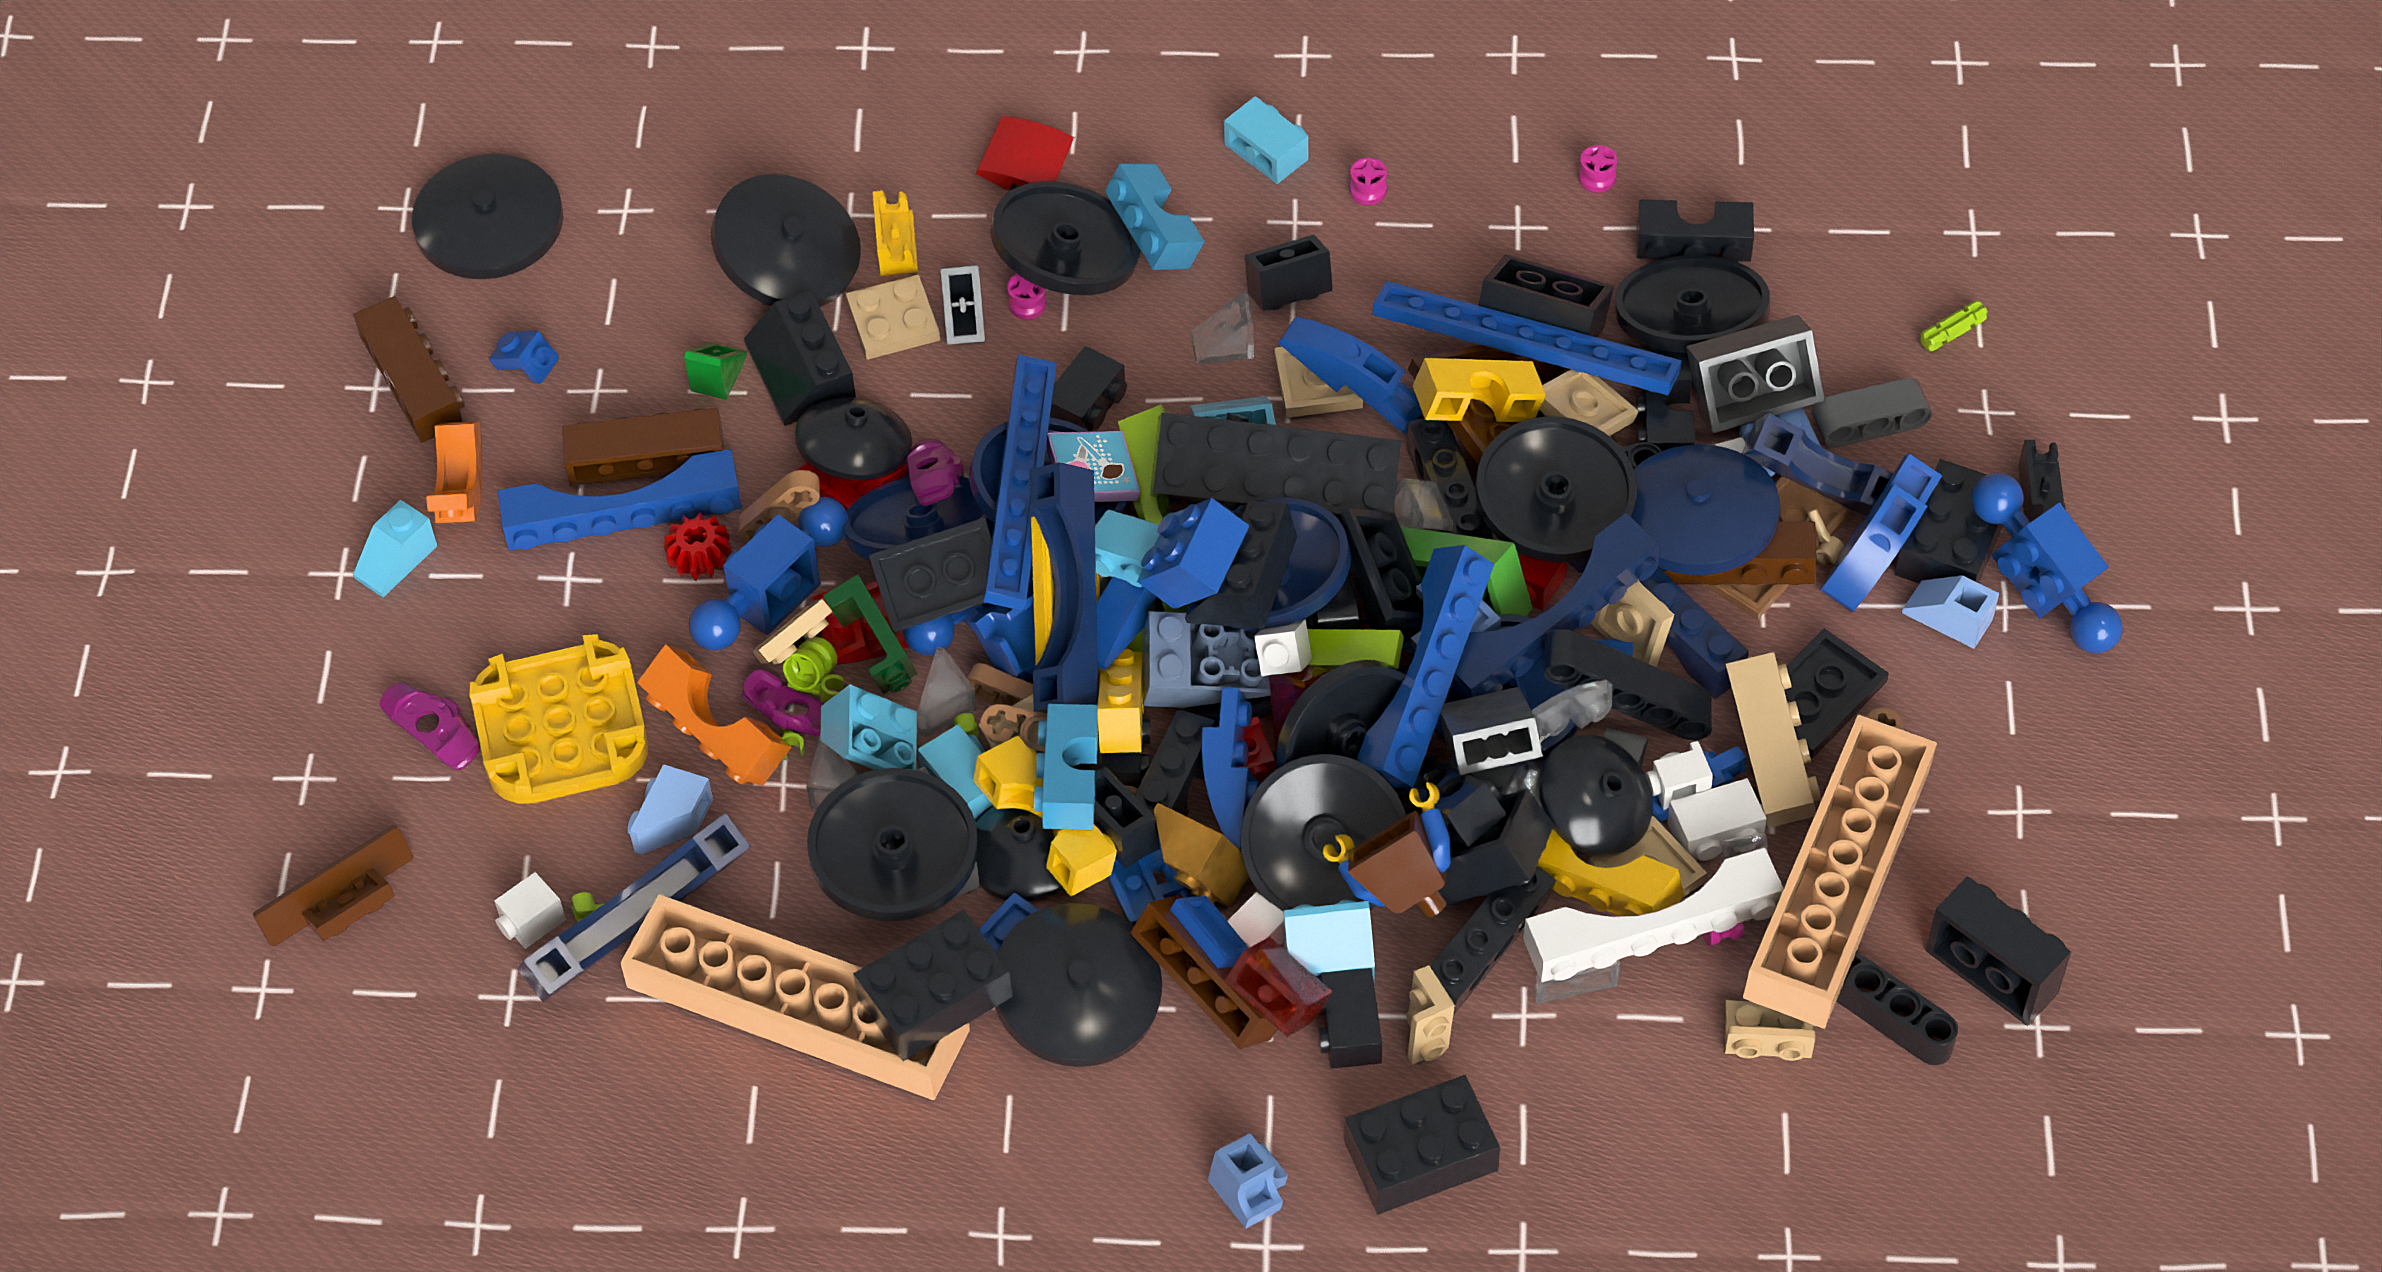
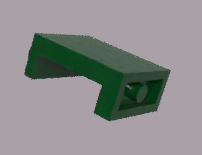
(854, 601)

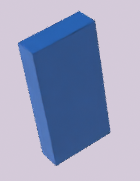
(1209, 930)

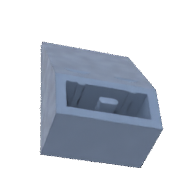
(1193, 662)

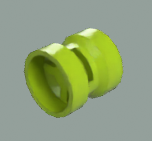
(810, 663)

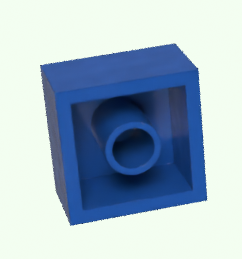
(1192, 553)

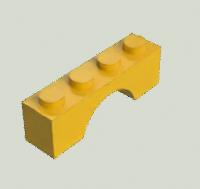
(1009, 781)
(1624, 890)

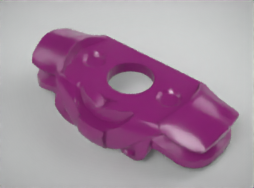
(938, 480)
(771, 698)
(449, 741)

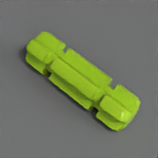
(1953, 326)

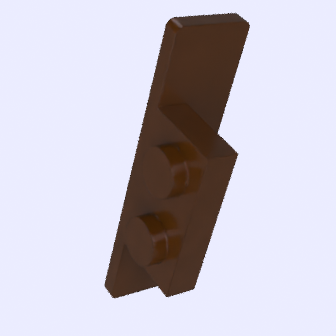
(338, 892)

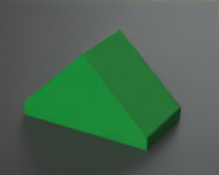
(713, 369)

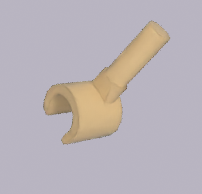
(1830, 547)

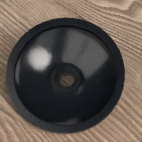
(853, 438)
(1582, 804)
(1014, 860)

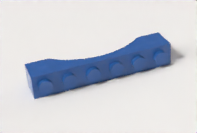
(542, 516)
(1450, 603)

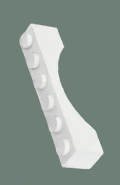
(1574, 940)

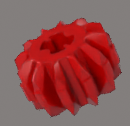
(697, 546)

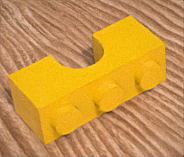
(1505, 386)
(1121, 704)

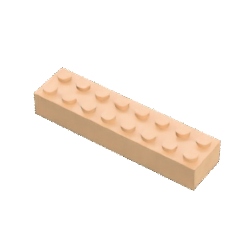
(1839, 871)
(773, 993)

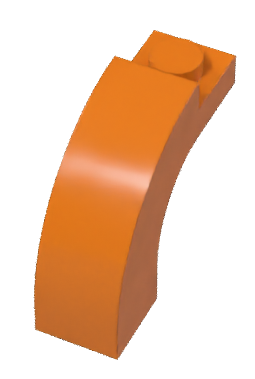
(458, 472)

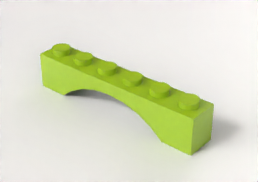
(1140, 438)

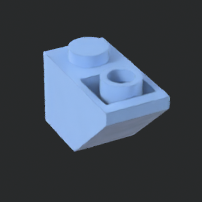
(1954, 607)
(671, 809)

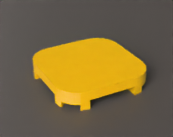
(559, 722)

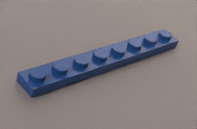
(1527, 338)
(1023, 450)

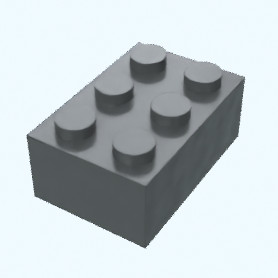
(1755, 373)

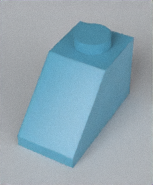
(394, 548)

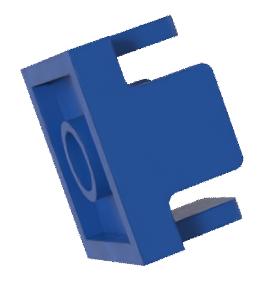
(1009, 636)

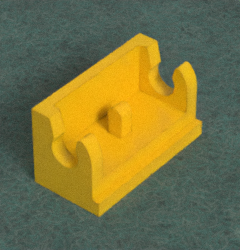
(895, 235)

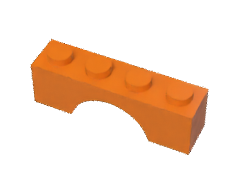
(681, 687)

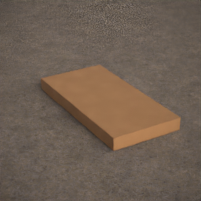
(1794, 507)

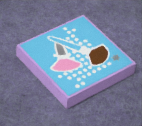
(1102, 452)

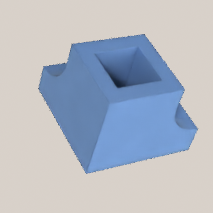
(1247, 1180)

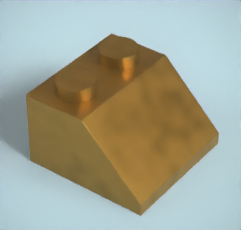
(1200, 857)

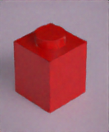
(1542, 579)

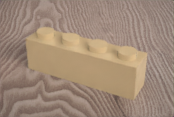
(1772, 740)

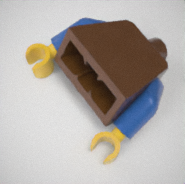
(1401, 862)

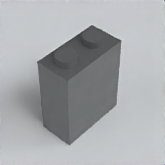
(1490, 731)

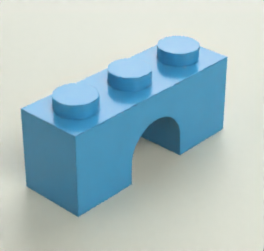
(1163, 238)
(1066, 792)

